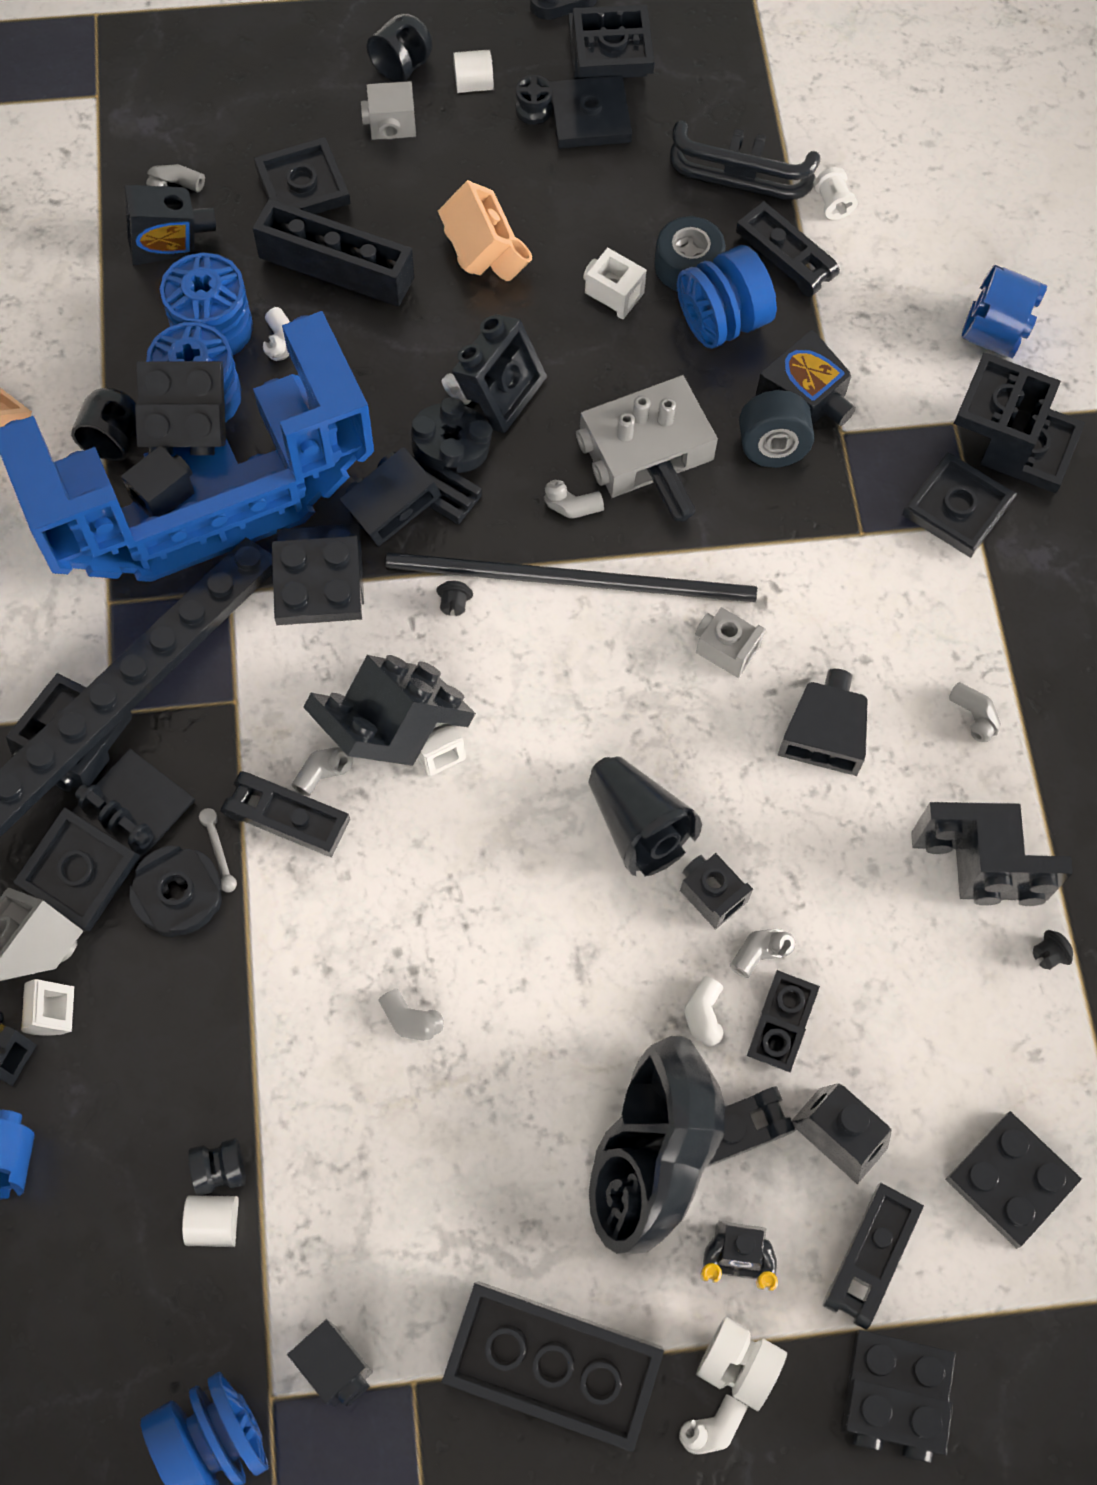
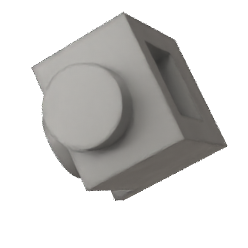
(729, 652)

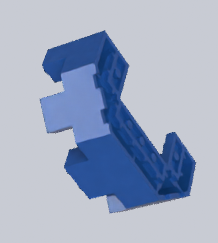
(317, 431)

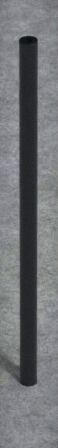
(571, 577)

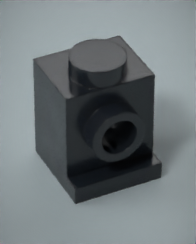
(714, 903)

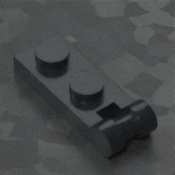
(787, 248)
(286, 814)
(740, 1129)
(874, 1254)

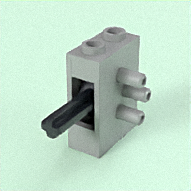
(649, 441)

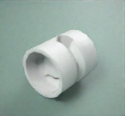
(741, 1364)

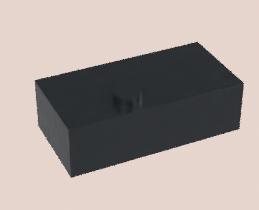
(554, 1365)

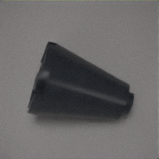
(642, 816)

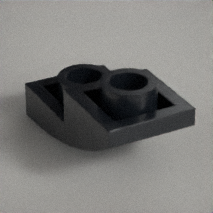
(783, 1021)

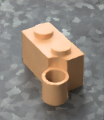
(482, 233)

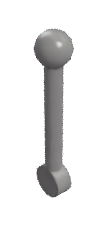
(208, 819)

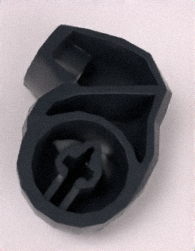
(657, 1148)

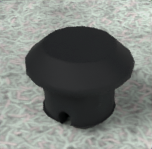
(454, 596)
(1054, 950)

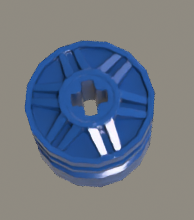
(208, 292)
(726, 296)
(199, 343)
(208, 1441)

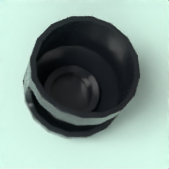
(400, 47)
(106, 423)

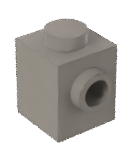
(389, 110)

